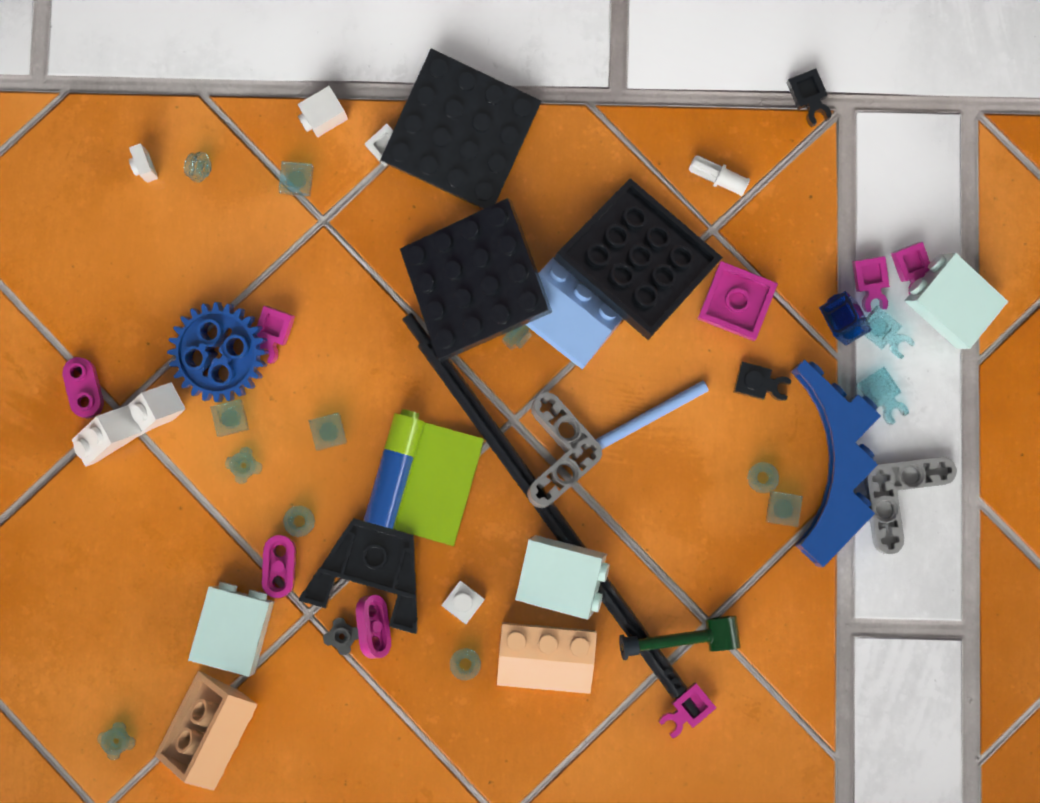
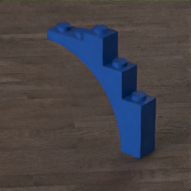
(844, 422)

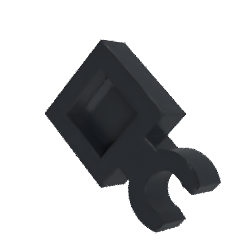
(809, 92)
(756, 381)

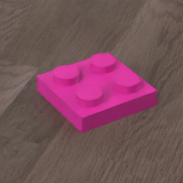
(737, 301)

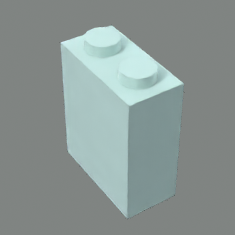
(955, 300)
(562, 577)
(231, 629)

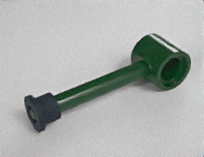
(719, 633)

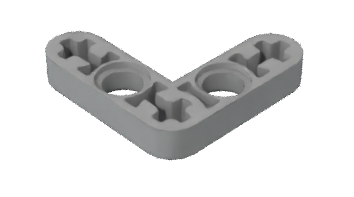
(570, 446)
(894, 483)

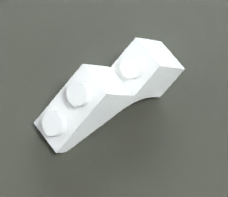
(122, 425)

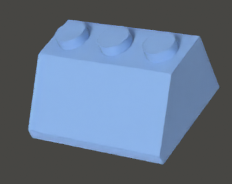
(578, 317)

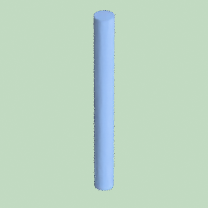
(652, 414)

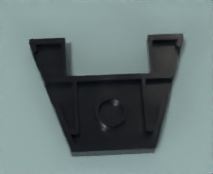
(375, 559)

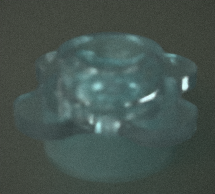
(234, 464)
(106, 740)

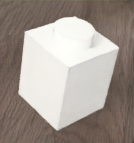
(321, 112)

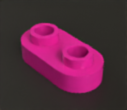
(84, 386)
(278, 566)
(373, 626)

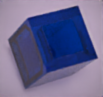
(845, 318)

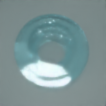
(197, 166)
(772, 473)
(290, 516)
(455, 667)

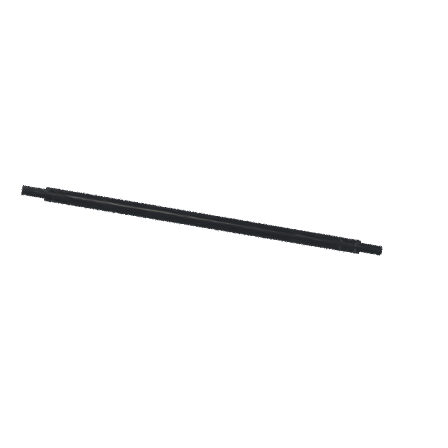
(550, 514)

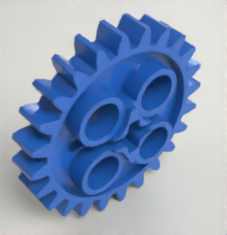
(195, 337)

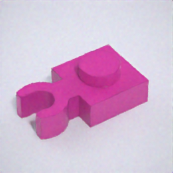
(911, 262)
(870, 277)
(276, 329)
(680, 716)

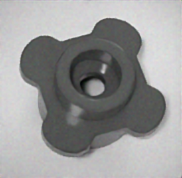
(343, 645)

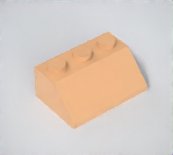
(546, 657)
(205, 731)

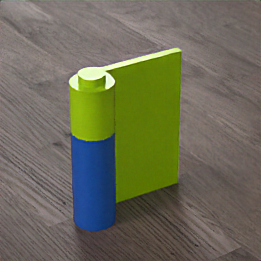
(423, 479)

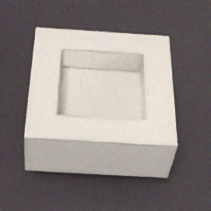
(379, 141)
(141, 163)
(463, 602)

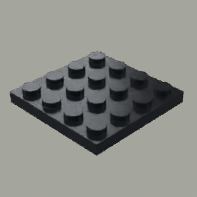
(460, 130)
(638, 258)
(475, 280)

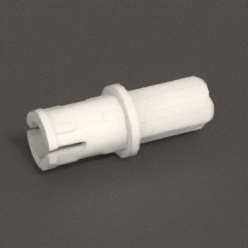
(719, 175)

